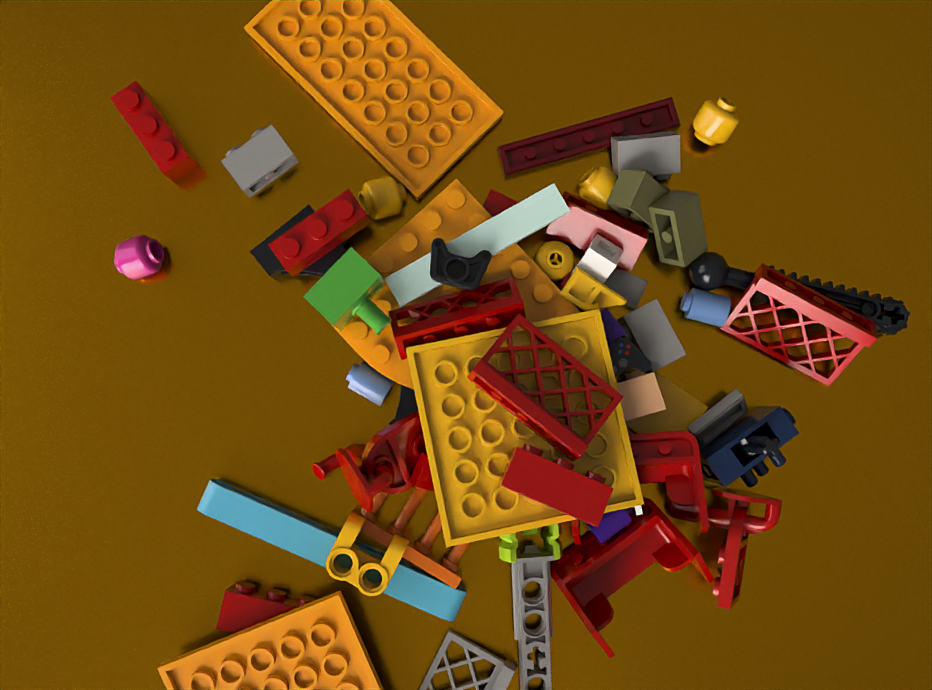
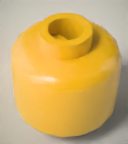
(715, 121)
(597, 186)
(382, 197)
(559, 251)

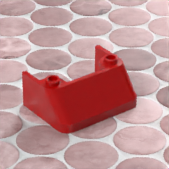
(670, 459)
(597, 570)

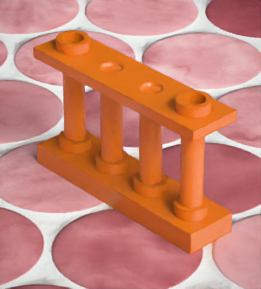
(420, 551)

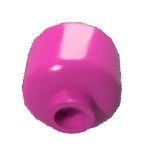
(139, 256)

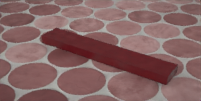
(586, 137)

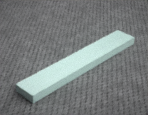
(491, 235)

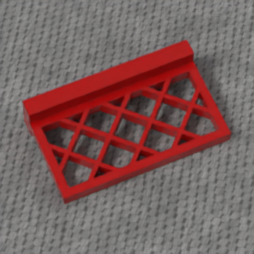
(808, 303)
(534, 413)

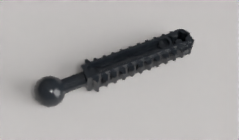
(712, 271)

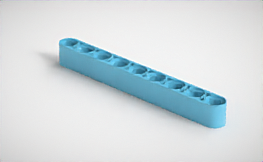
(315, 542)

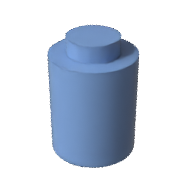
(705, 307)
(369, 383)

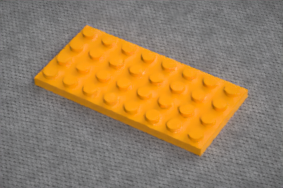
(379, 82)

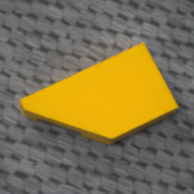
(589, 292)

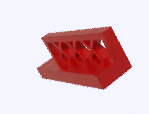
(458, 320)

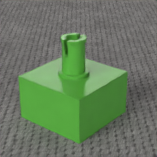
(348, 292)

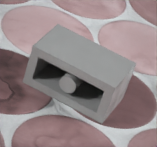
(650, 151)
(259, 160)
(652, 335)

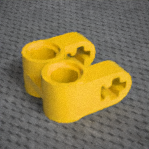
(363, 561)

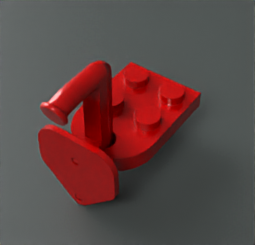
(383, 462)
(739, 525)

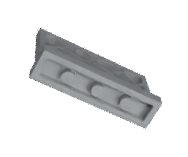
(497, 681)

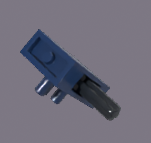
(746, 446)

